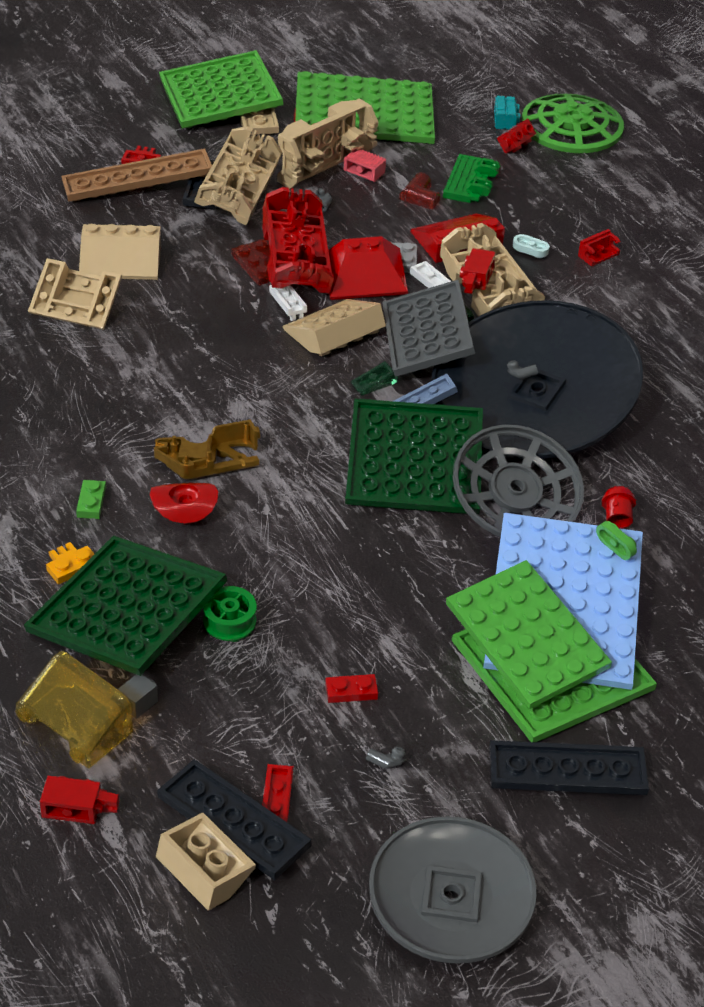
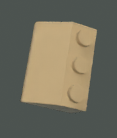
(204, 860)

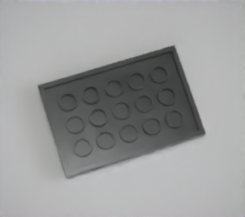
(427, 328)

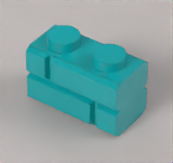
(506, 112)

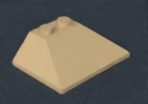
(74, 295)

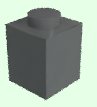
(141, 694)

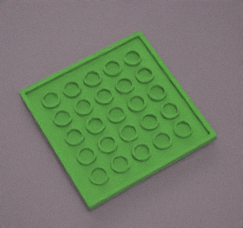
(220, 89)
(560, 711)

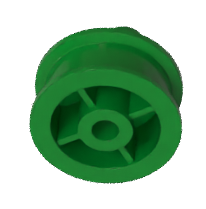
(230, 614)

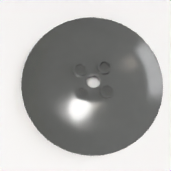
(461, 857)

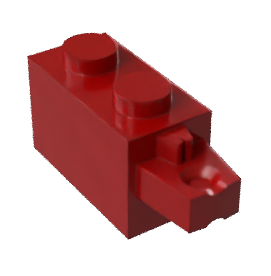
(477, 270)
(75, 800)

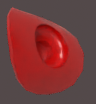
(184, 501)

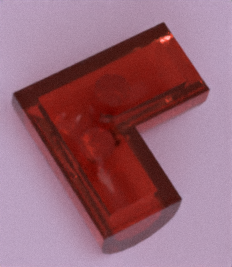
(418, 192)

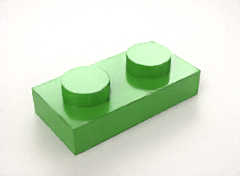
(91, 499)

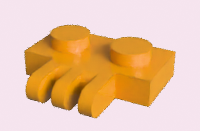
(67, 562)

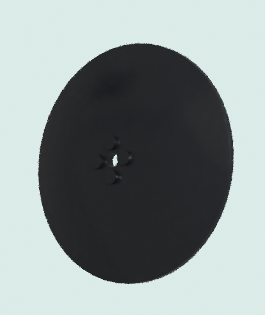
(583, 365)

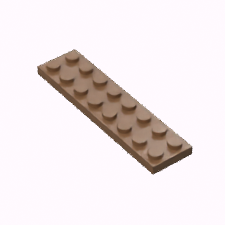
(136, 175)

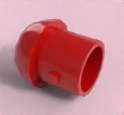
(618, 503)

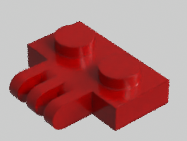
(139, 155)

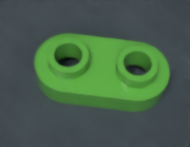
(616, 540)

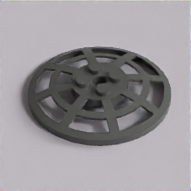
(518, 474)

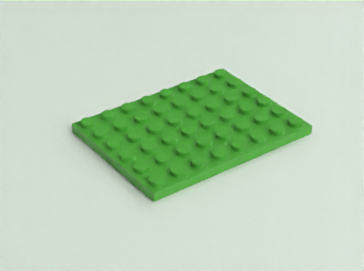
(401, 107)

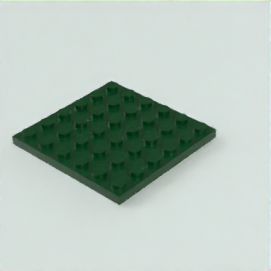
(407, 455)
(126, 604)

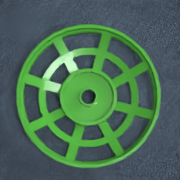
(574, 117)

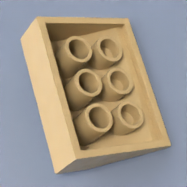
(121, 250)
(337, 325)

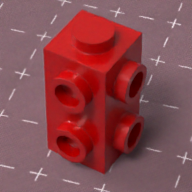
(516, 136)

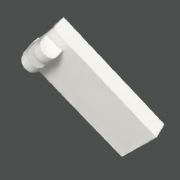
(289, 301)

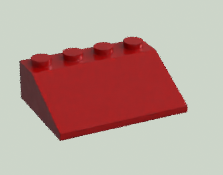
(432, 235)

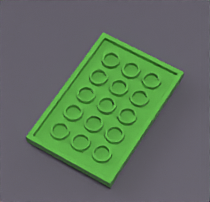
(528, 634)

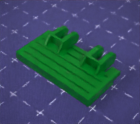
(470, 177)

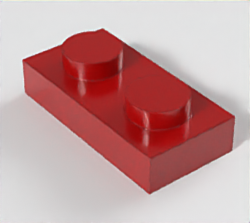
(351, 688)

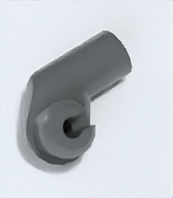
(325, 197)
(389, 760)

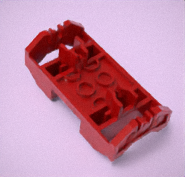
(296, 240)

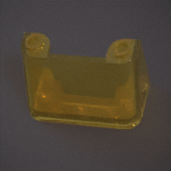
(78, 708)

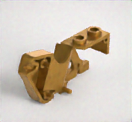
(198, 459)

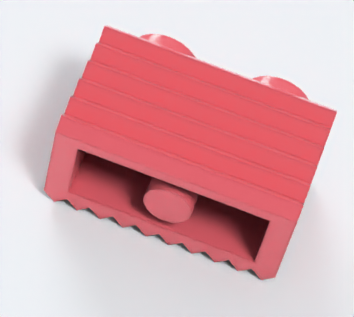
(365, 164)

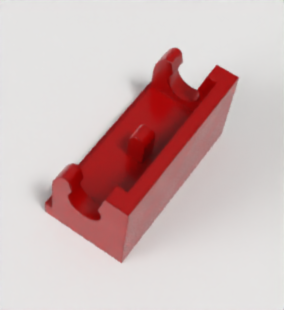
(598, 247)

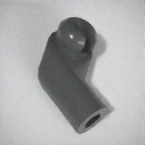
(519, 372)

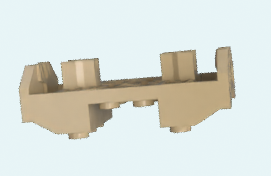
(325, 144)
(240, 174)
(508, 281)

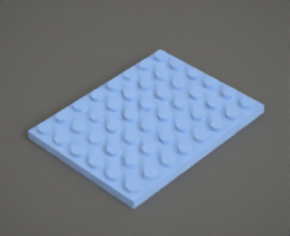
(587, 579)

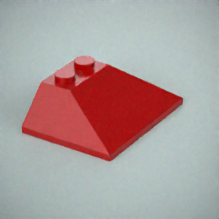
(366, 268)

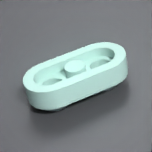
(530, 246)

